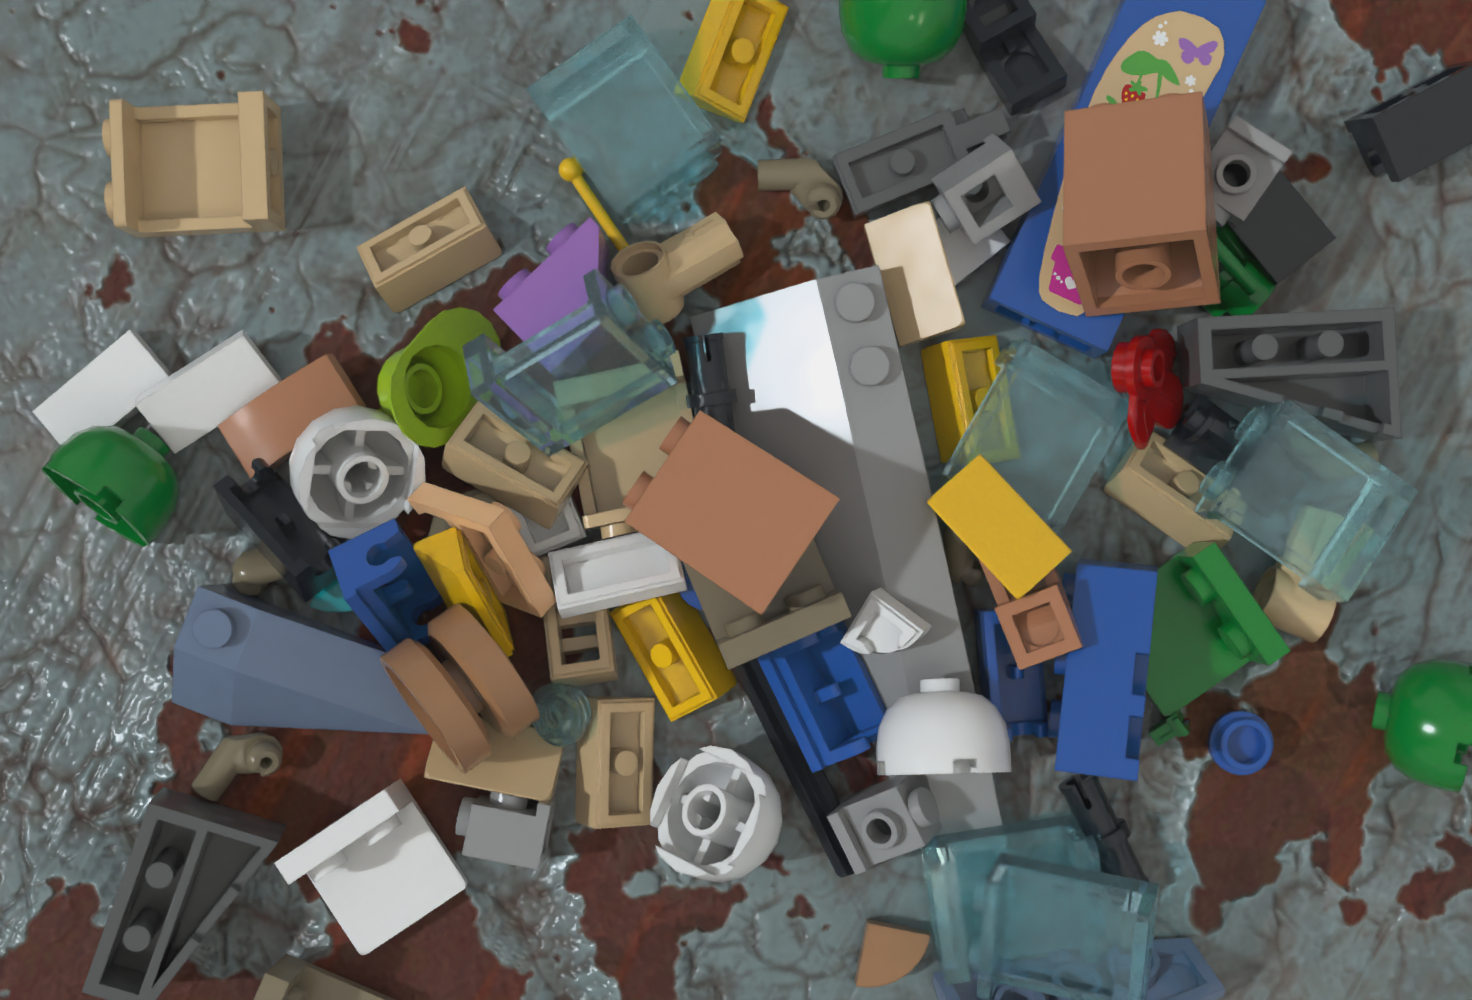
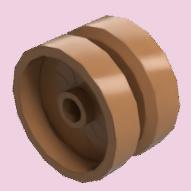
(469, 681)

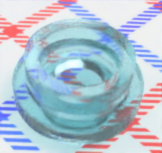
(562, 713)

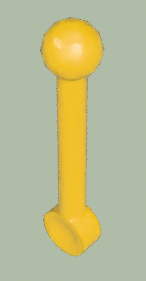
(572, 172)

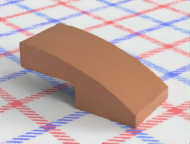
(279, 416)
(1038, 623)

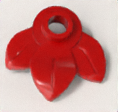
(1145, 374)

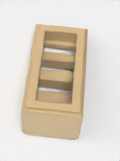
(582, 672)

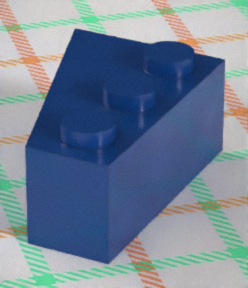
(1107, 677)

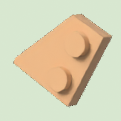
(496, 543)

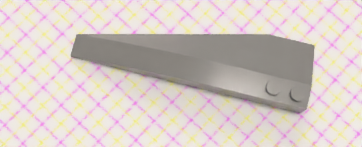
(832, 401)

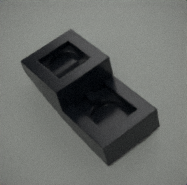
(1012, 52)

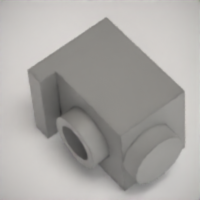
(1262, 161)
(1003, 194)
(885, 821)
(506, 829)

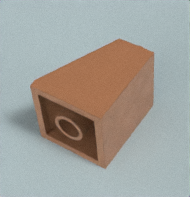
(1140, 205)
(728, 509)

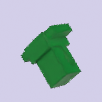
(1169, 727)

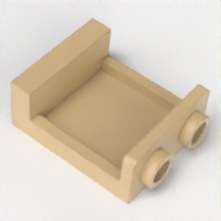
(195, 167)
(623, 451)

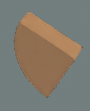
(888, 952)

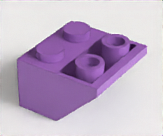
(557, 284)

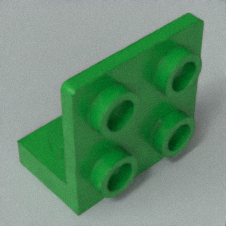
(1203, 627)

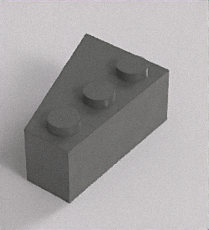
(1326, 362)
(174, 888)

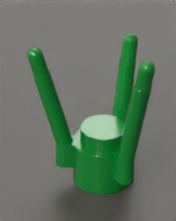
(1240, 276)

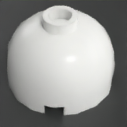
(354, 470)
(942, 733)
(716, 815)

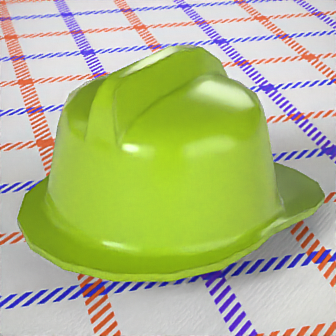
(428, 380)

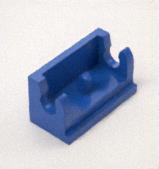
(385, 584)
(1014, 692)
(825, 696)

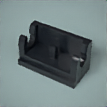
(1417, 124)
(1280, 228)
(280, 528)

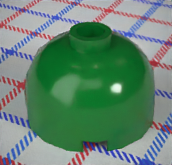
(902, 32)
(118, 479)
(1428, 722)

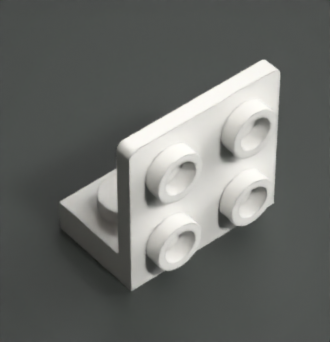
(378, 867)

